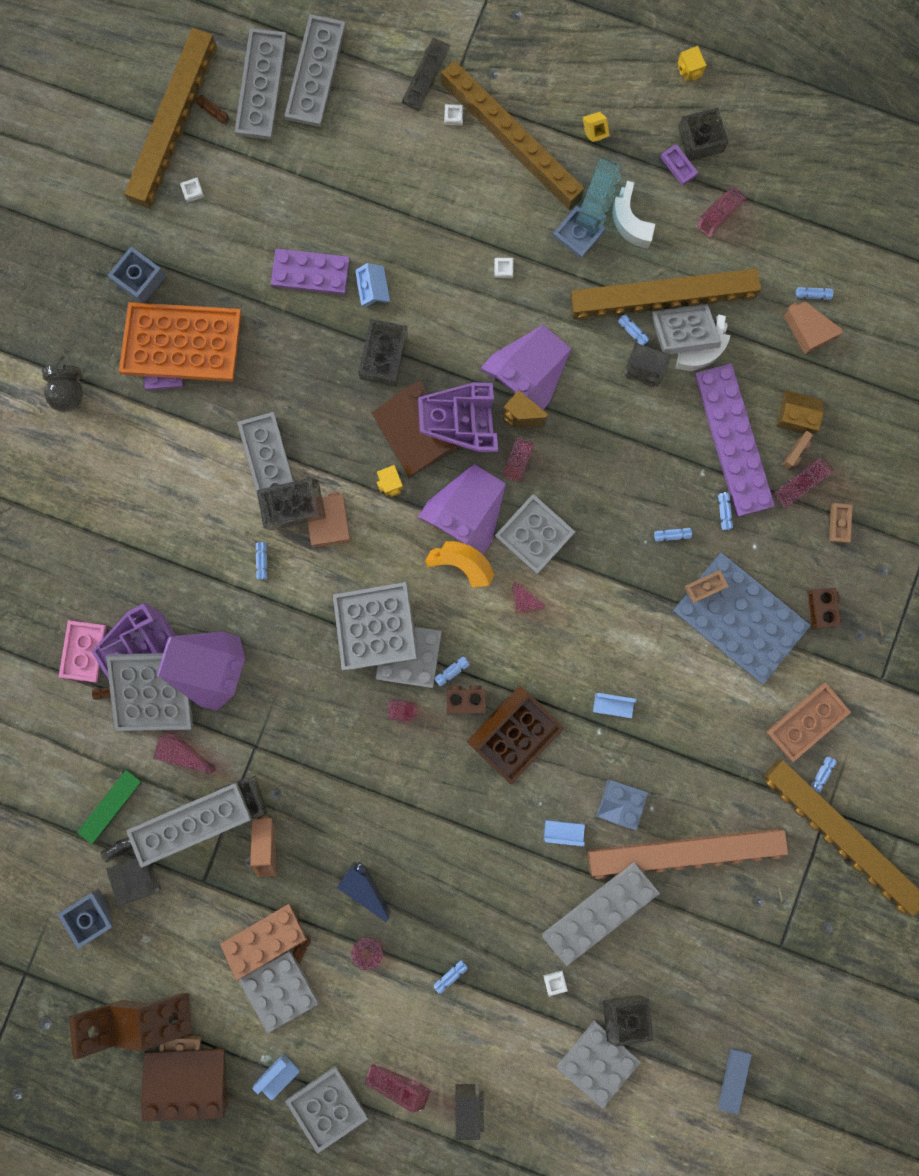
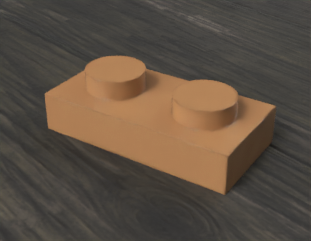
(794, 456)
(840, 523)
(706, 586)
(183, 1043)

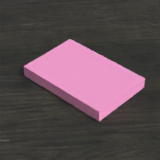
(77, 658)

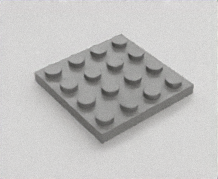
(375, 626)
(143, 698)

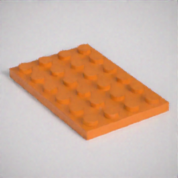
(180, 342)

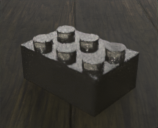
(383, 352)
(291, 504)

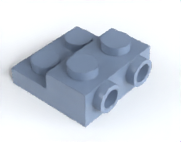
(576, 237)

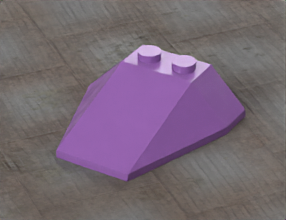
(530, 365)
(460, 416)
(467, 508)
(137, 632)
(203, 667)

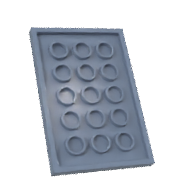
(744, 621)

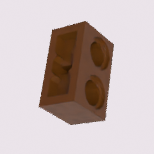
(818, 608)
(465, 706)

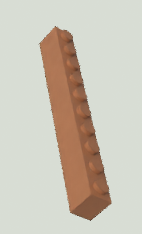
(689, 851)

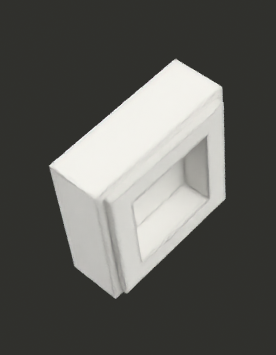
(453, 115)
(192, 190)
(503, 268)
(555, 983)

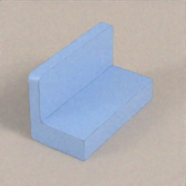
(372, 284)
(613, 705)
(564, 833)
(276, 1077)

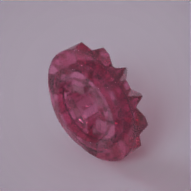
(359, 958)

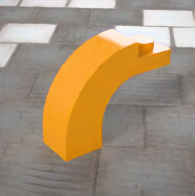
(466, 558)

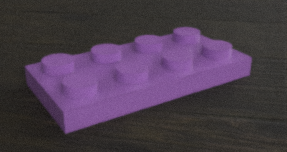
(310, 271)

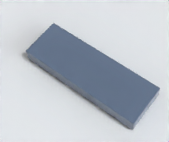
(734, 1081)

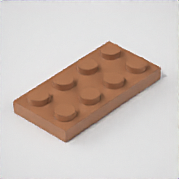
(808, 722)
(263, 942)

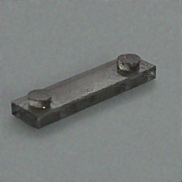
(425, 74)

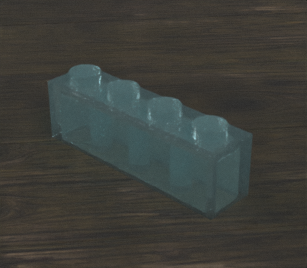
(598, 194)

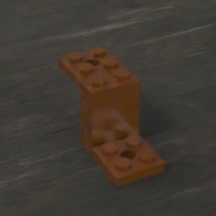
(130, 1025)

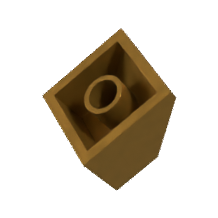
(523, 412)
(800, 413)

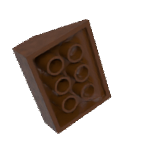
(400, 425)
(515, 734)
(184, 1085)

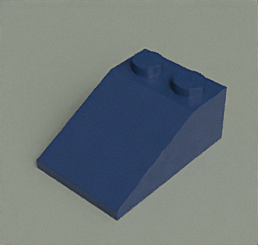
(362, 888)

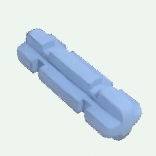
(814, 293)
(633, 330)
(725, 511)
(673, 534)
(261, 560)
(451, 671)
(823, 774)
(450, 977)

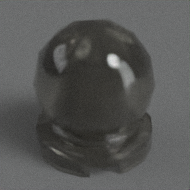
(63, 389)

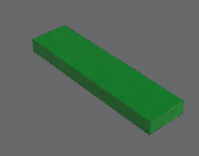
(109, 806)

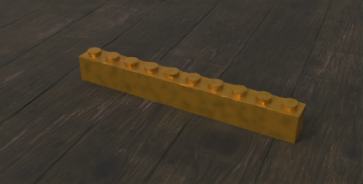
(171, 118)
(511, 135)
(665, 293)
(844, 836)

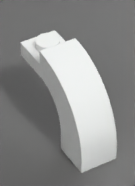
(630, 227)
(703, 358)

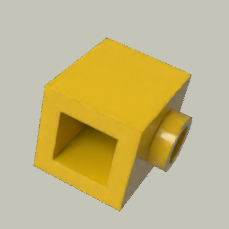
(691, 64)
(596, 126)
(389, 481)

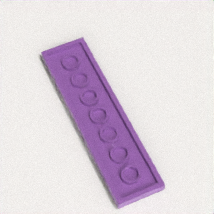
(734, 440)

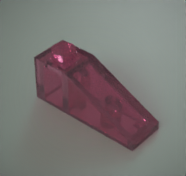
(720, 211)
(803, 481)
(178, 752)
(398, 1088)

